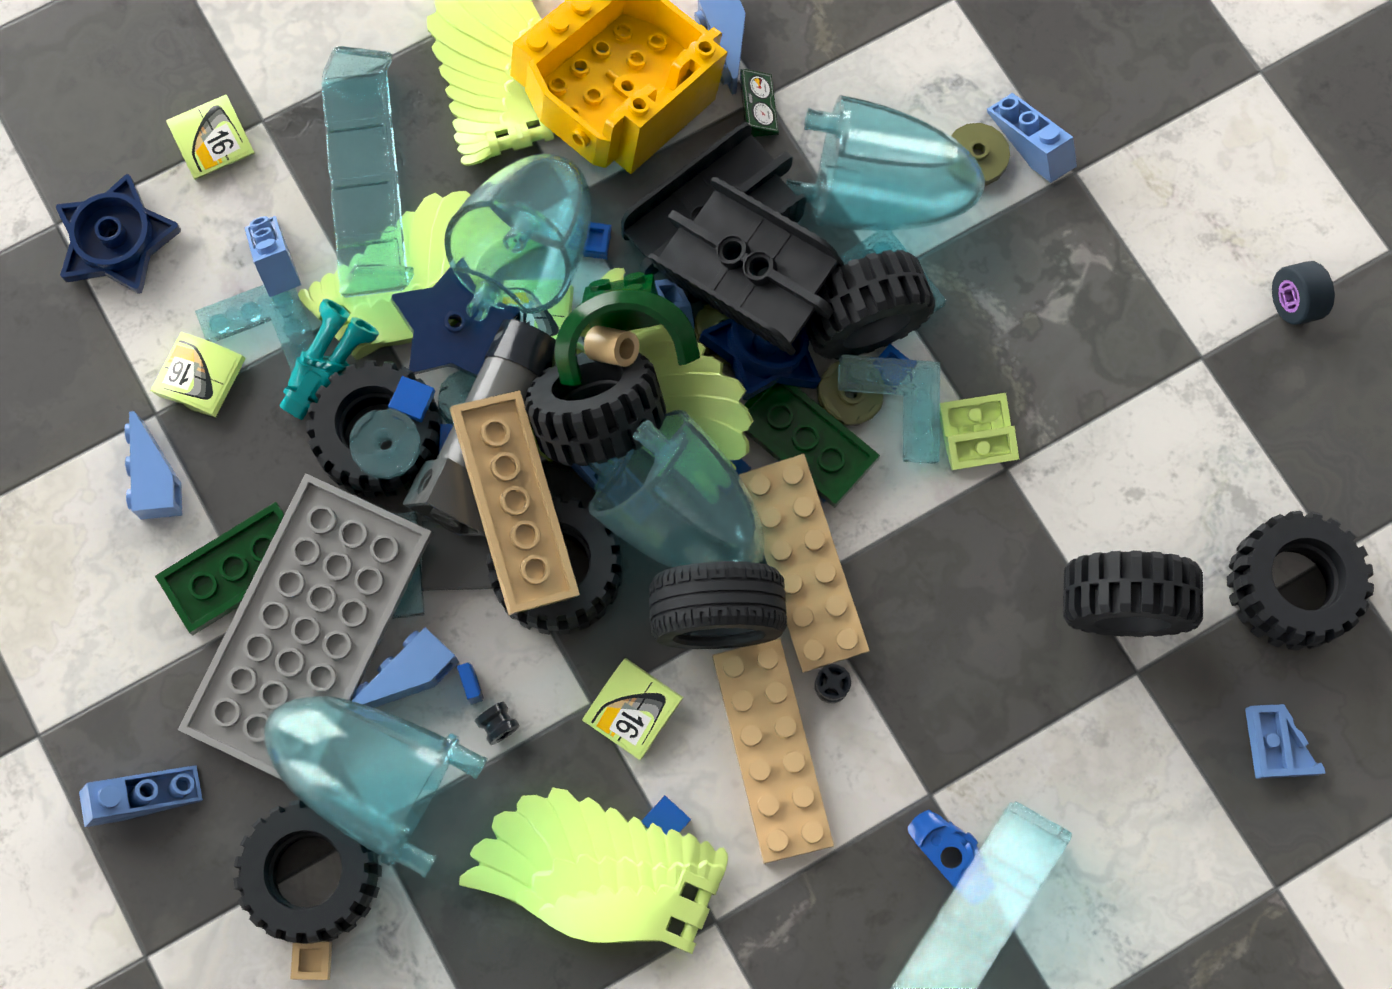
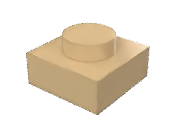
(311, 961)

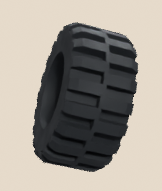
(872, 304)
(338, 406)
(598, 416)
(1333, 554)
(596, 589)
(1133, 594)
(259, 878)

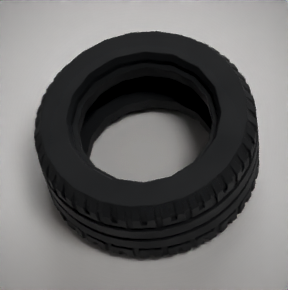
(717, 605)

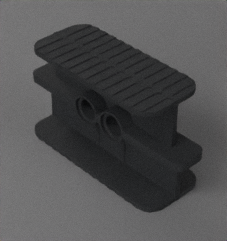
(732, 159)
(768, 304)

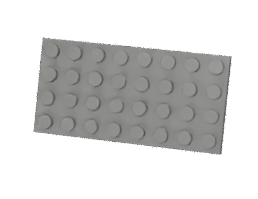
(306, 616)

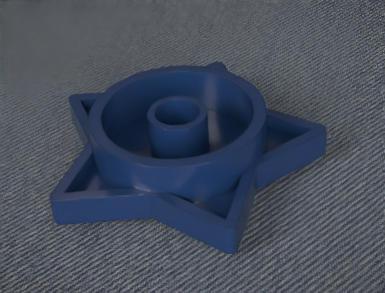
(113, 236)
(434, 340)
(757, 361)

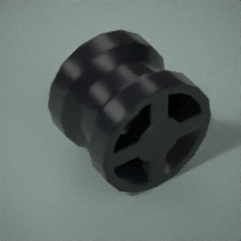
(837, 678)
(497, 723)

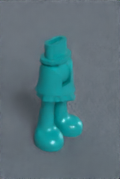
(313, 368)

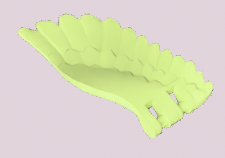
(476, 57)
(424, 252)
(694, 387)
(597, 871)

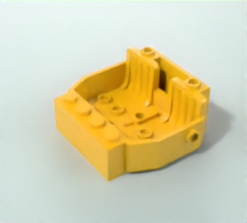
(648, 48)

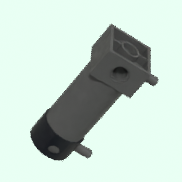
(443, 485)

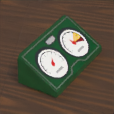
(758, 102)

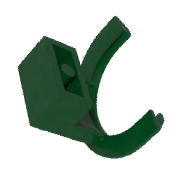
(627, 307)

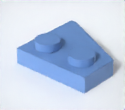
(1278, 745)

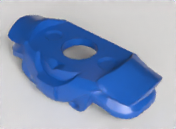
(935, 834)

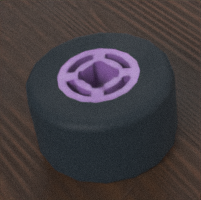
(1303, 292)

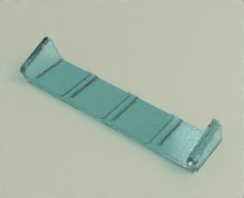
(363, 173)
(986, 902)

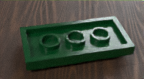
(794, 424)
(219, 573)

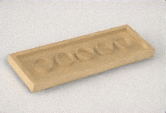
(514, 502)
(803, 551)
(772, 751)

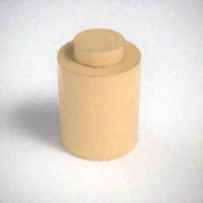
(611, 346)

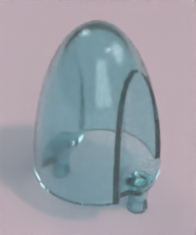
(887, 170)
(521, 235)
(678, 498)
(364, 770)

